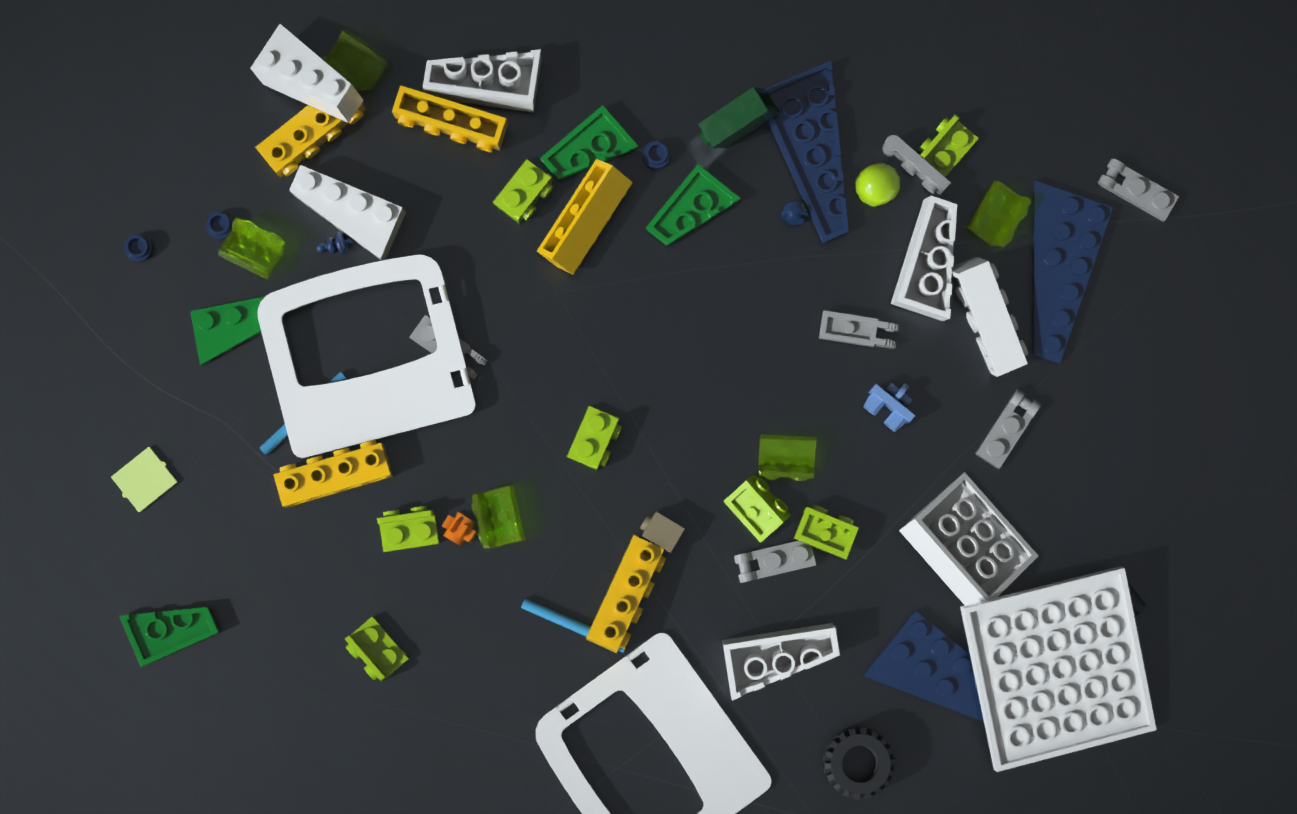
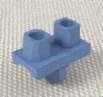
(879, 397)

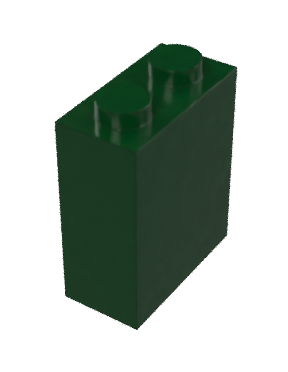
(738, 118)

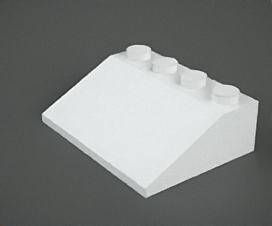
(969, 542)

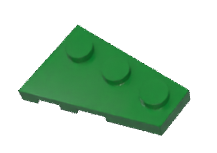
(593, 139)
(690, 206)
(224, 327)
(167, 632)

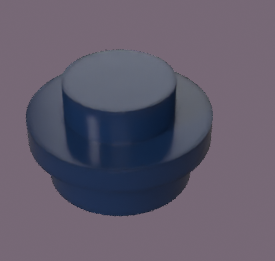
(656, 154)
(795, 213)
(219, 224)
(138, 247)

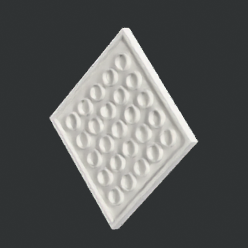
(1058, 668)

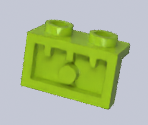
(948, 146)
(524, 191)
(594, 438)
(757, 507)
(408, 530)
(826, 531)
(376, 649)

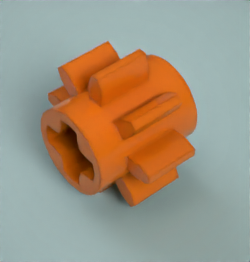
(459, 528)

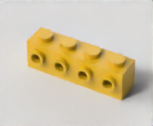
(449, 118)
(301, 138)
(584, 216)
(333, 474)
(625, 594)

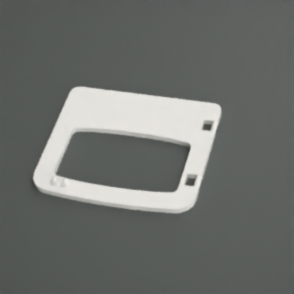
(374, 404)
(683, 714)

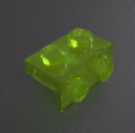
(356, 61)
(999, 215)
(252, 248)
(786, 457)
(497, 517)

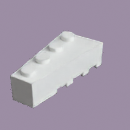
(301, 74)
(488, 80)
(353, 211)
(928, 264)
(989, 315)
(776, 655)

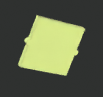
(144, 479)

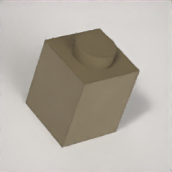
(661, 531)

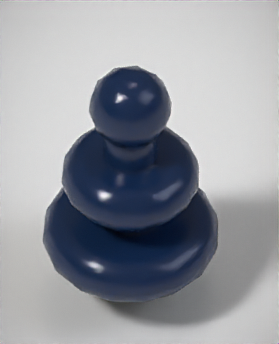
(340, 243)

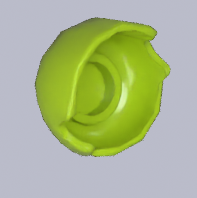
(877, 184)

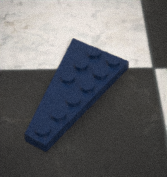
(811, 145)
(1064, 253)
(929, 667)

